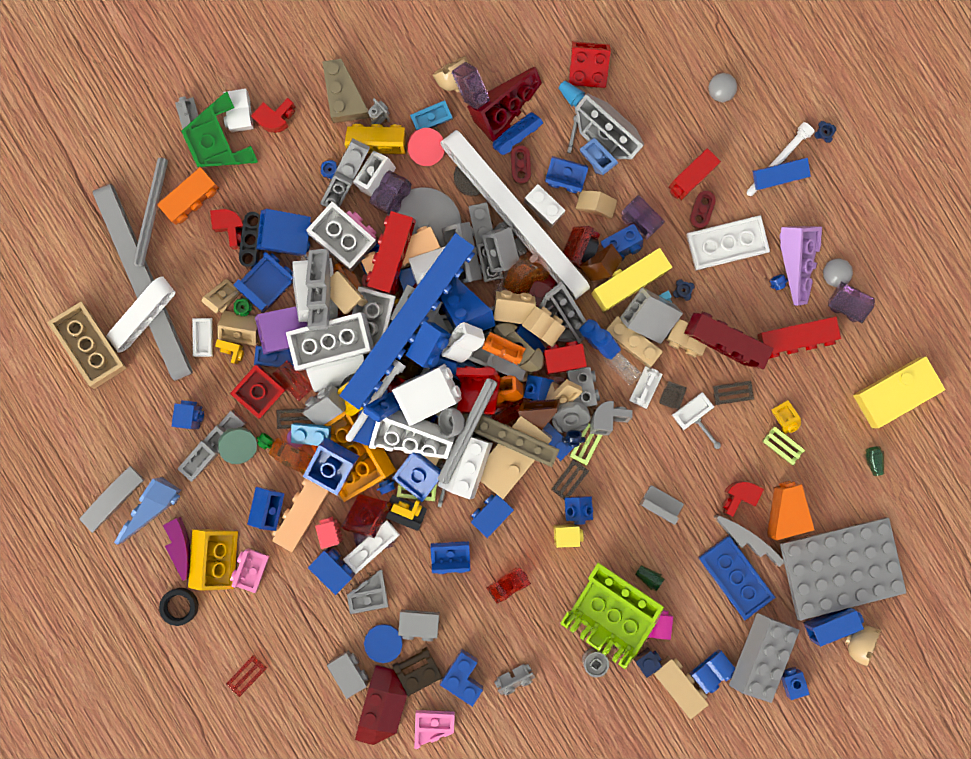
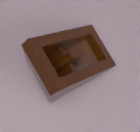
(602, 264)
(539, 412)

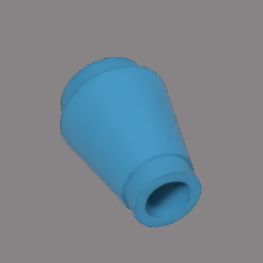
(571, 93)

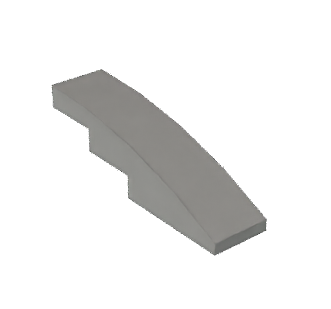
(318, 289)
(207, 449)
(111, 499)
(743, 536)

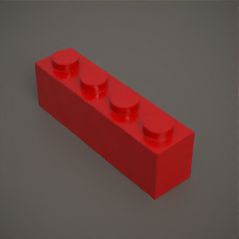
(391, 252)
(801, 336)

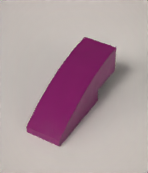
(179, 548)

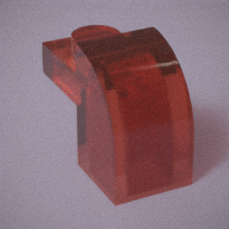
(508, 584)

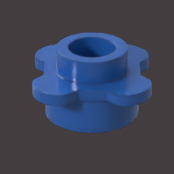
(386, 487)

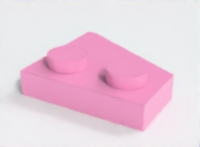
(432, 726)

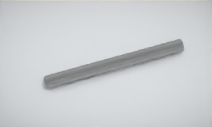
(150, 212)
(467, 431)

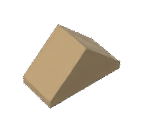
(596, 203)

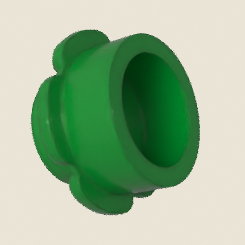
(247, 307)
(265, 441)

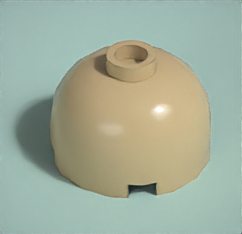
(445, 78)
(863, 644)

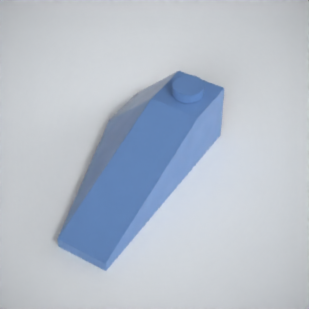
(155, 499)

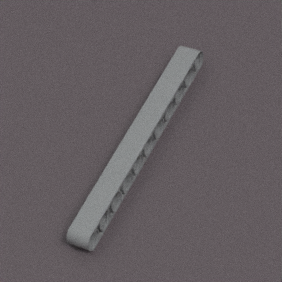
(140, 279)

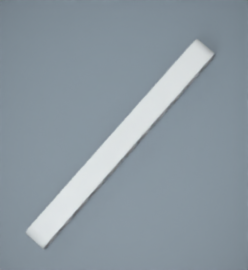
(514, 214)

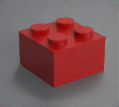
(564, 358)
(258, 391)

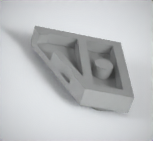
(369, 595)

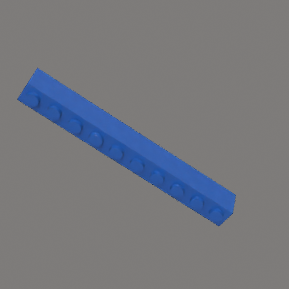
(407, 321)

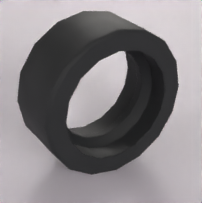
(163, 606)

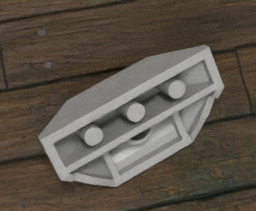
(601, 121)
(564, 307)

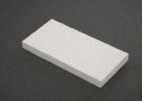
(728, 242)

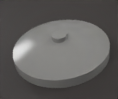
(430, 209)

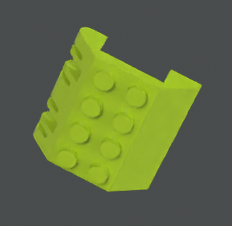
(614, 615)

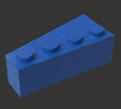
(464, 306)

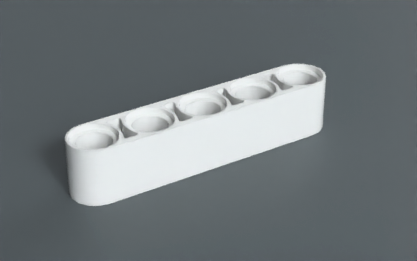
(140, 314)

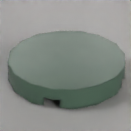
(237, 445)

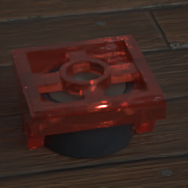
(581, 245)

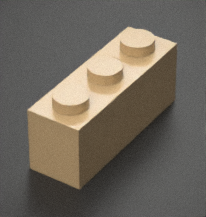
(634, 343)
(681, 687)

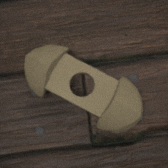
(532, 359)

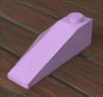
(798, 251)

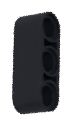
(246, 249)

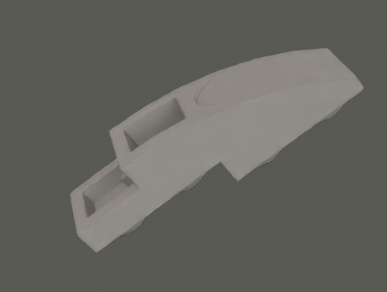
(345, 173)
(481, 225)
(501, 365)

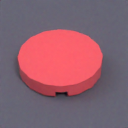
(425, 146)

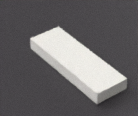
(371, 547)

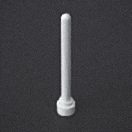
(804, 131)
(399, 367)

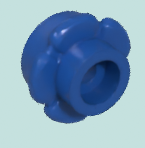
(324, 168)
(778, 282)

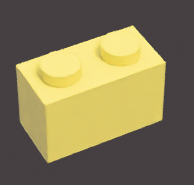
(568, 535)

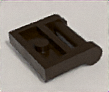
(419, 677)

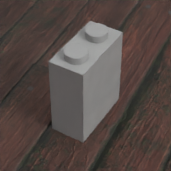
(651, 315)

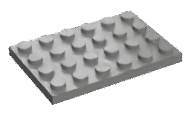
(843, 568)

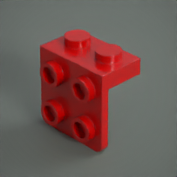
(472, 382)

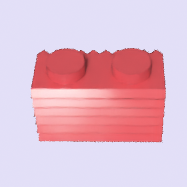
(329, 532)

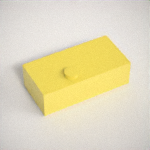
(631, 280)
(899, 392)

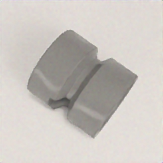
(595, 662)

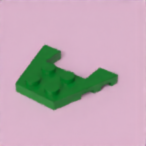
(208, 141)

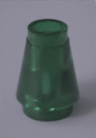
(875, 460)
(650, 578)

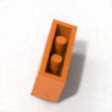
(188, 196)

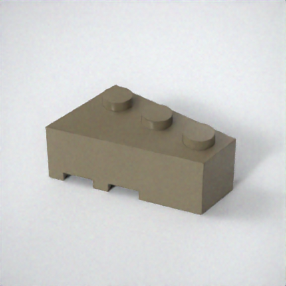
(343, 96)

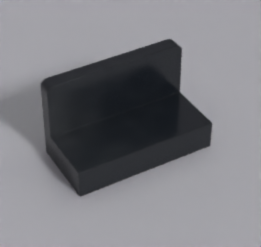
(413, 524)

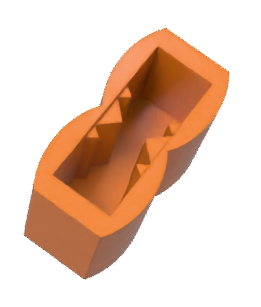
(510, 389)

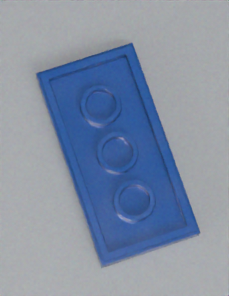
(736, 577)

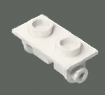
(646, 387)

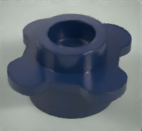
(831, 129)
(688, 290)
(573, 438)

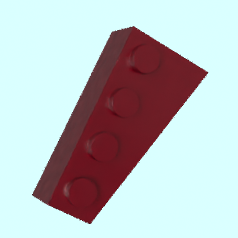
(728, 341)

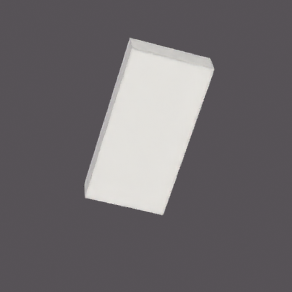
(202, 337)
(693, 411)

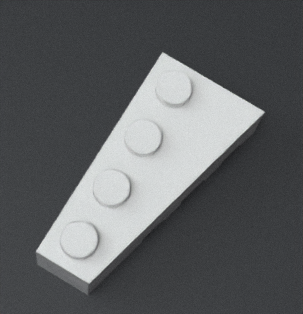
(418, 438)

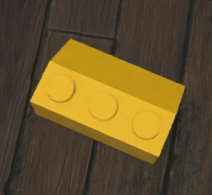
(379, 138)
(212, 559)

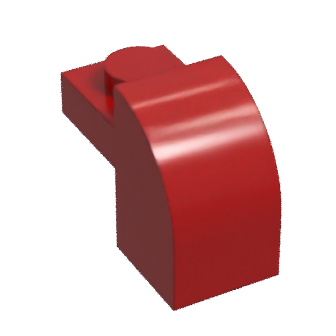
(271, 120)
(229, 221)
(740, 491)

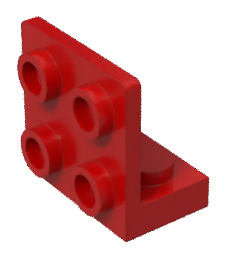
(589, 64)

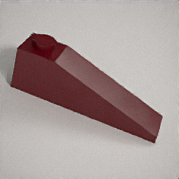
(505, 103)

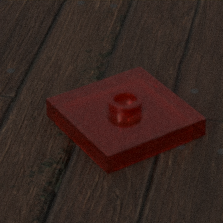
(366, 515)

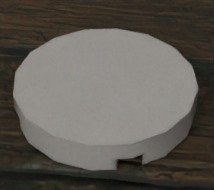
(571, 417)

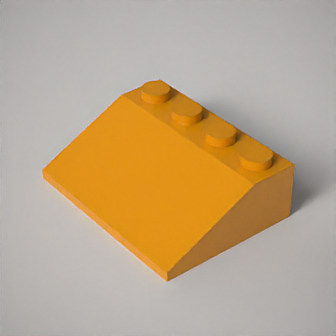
(371, 465)

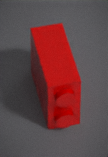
(694, 174)

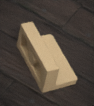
(344, 293)
(238, 328)

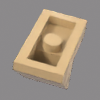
(221, 296)
(565, 392)

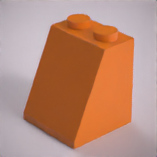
(789, 512)

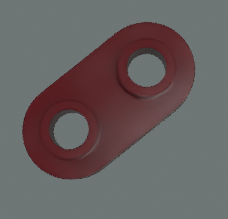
(520, 165)
(702, 210)

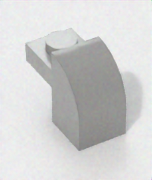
(602, 419)

